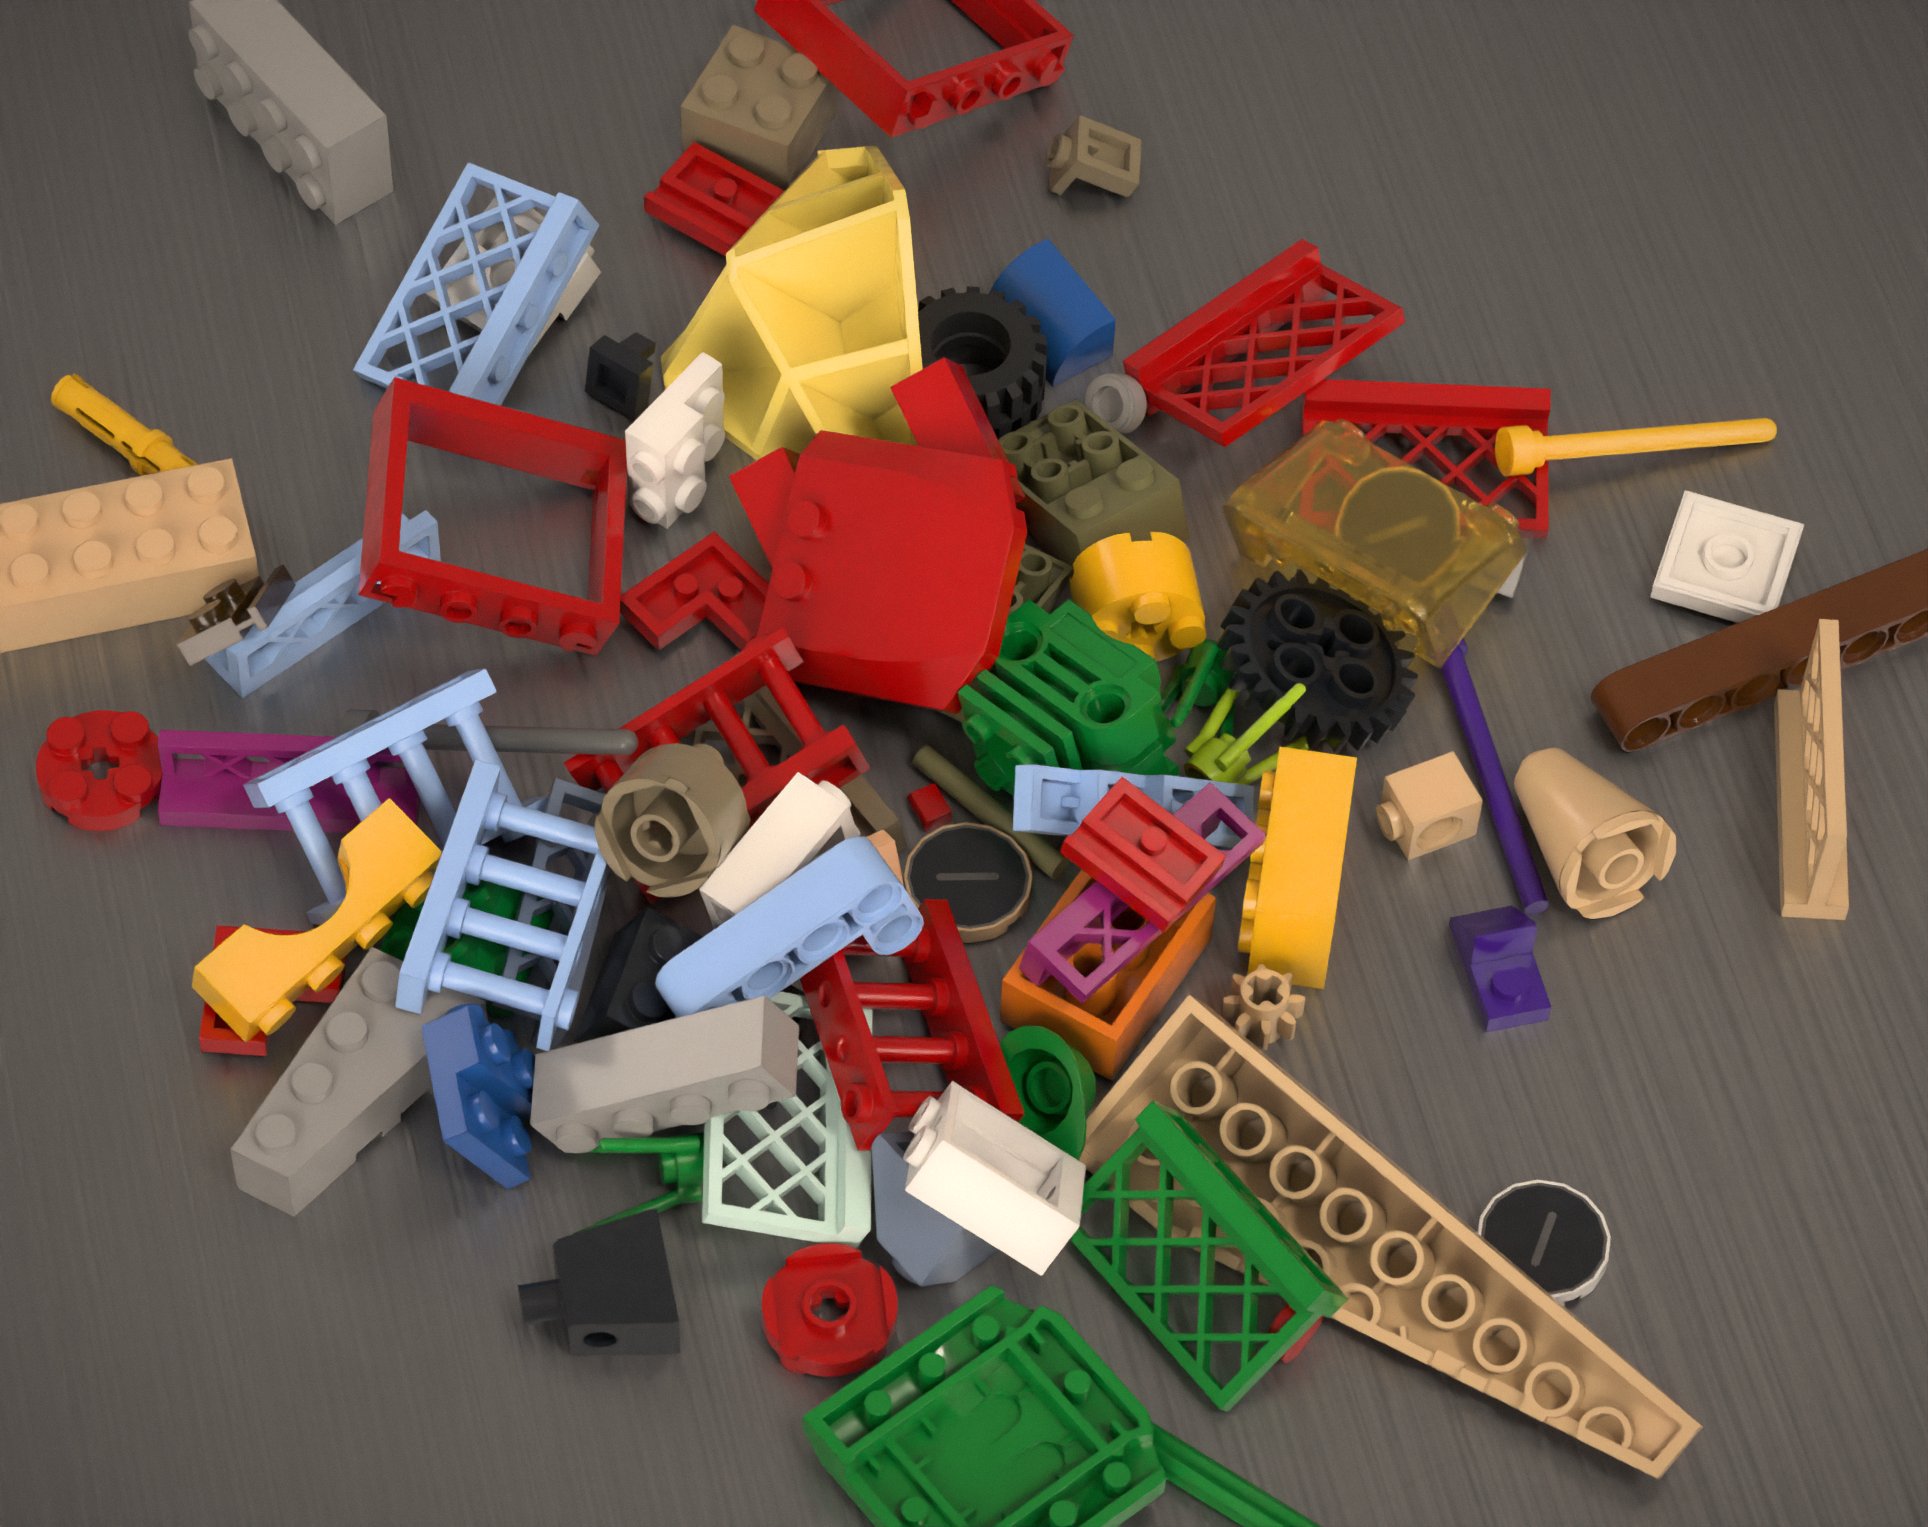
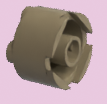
(672, 818)

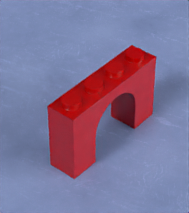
(940, 414)

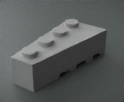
(340, 1088)

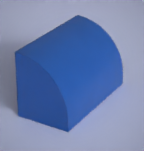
(1070, 314)

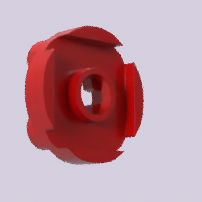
(91, 738)
(821, 1346)

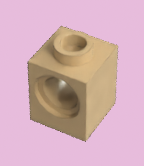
(1429, 806)

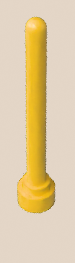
(1522, 450)

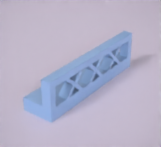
(315, 612)

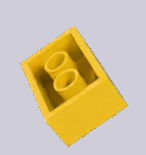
(1298, 866)

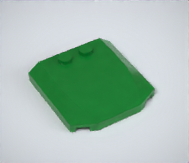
(990, 1426)

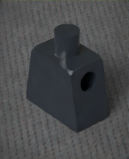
(610, 1290)

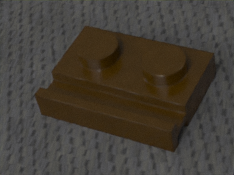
(232, 612)

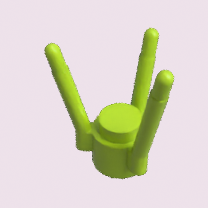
(1226, 757)

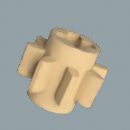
(1263, 1006)

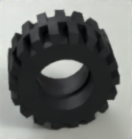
(994, 335)

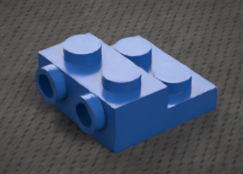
(482, 1091)

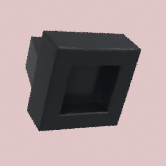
(621, 373)

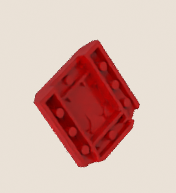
(895, 568)

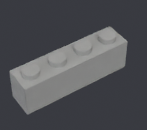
(665, 1075)

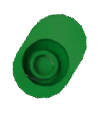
(1052, 1085)

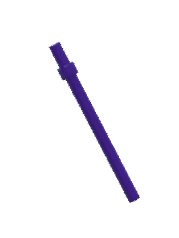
(1494, 782)

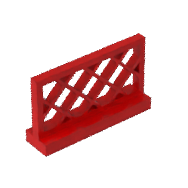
(1245, 322)
(1442, 411)

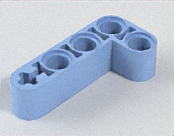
(794, 931)

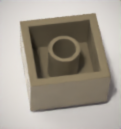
(759, 106)

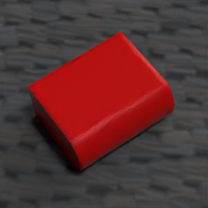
(930, 807)

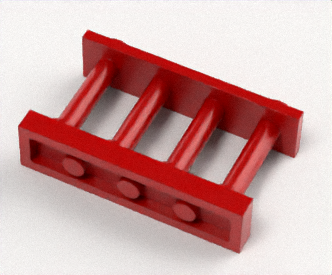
(712, 697)
(954, 1011)

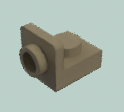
(1095, 156)

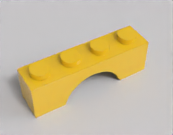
(260, 974)

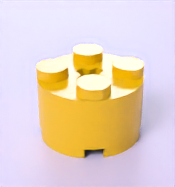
(1141, 592)

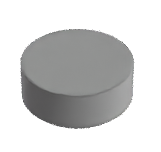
(1117, 401)

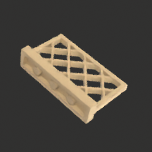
(1813, 786)

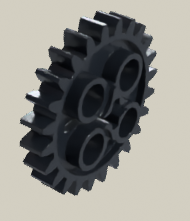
(1329, 643)

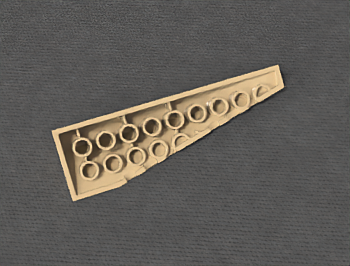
(1388, 1243)

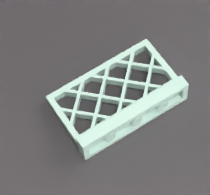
(844, 1171)

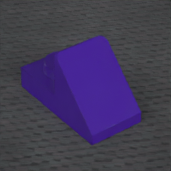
(1502, 967)

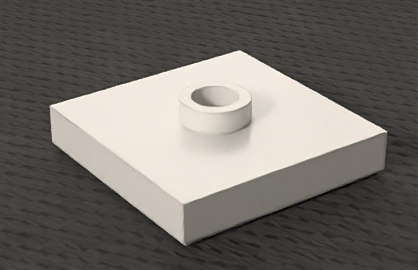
(1726, 559)

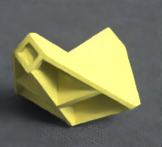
(814, 311)

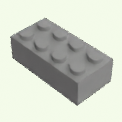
(293, 103)

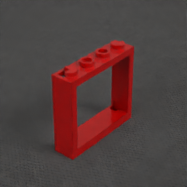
(1031, 58)
(513, 441)

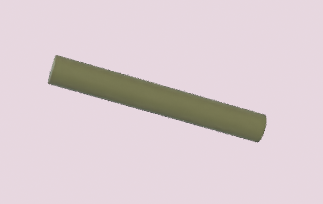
(988, 810)

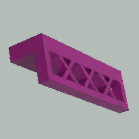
(213, 792)
(1091, 914)

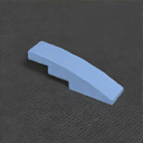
(1060, 798)

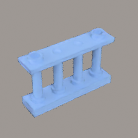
(347, 764)
(449, 915)

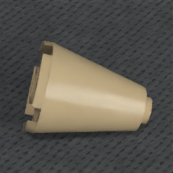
(1592, 833)

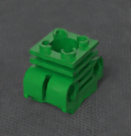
(1066, 701)

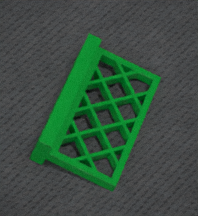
(1248, 1227)

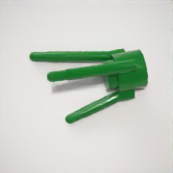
(1201, 684)
(679, 1163)

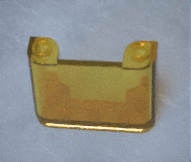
(1378, 534)

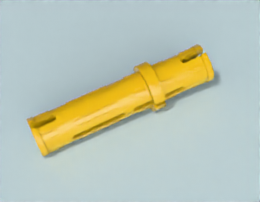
(145, 448)

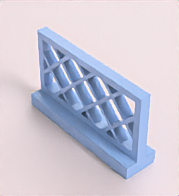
(520, 306)

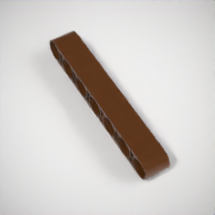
(1762, 655)

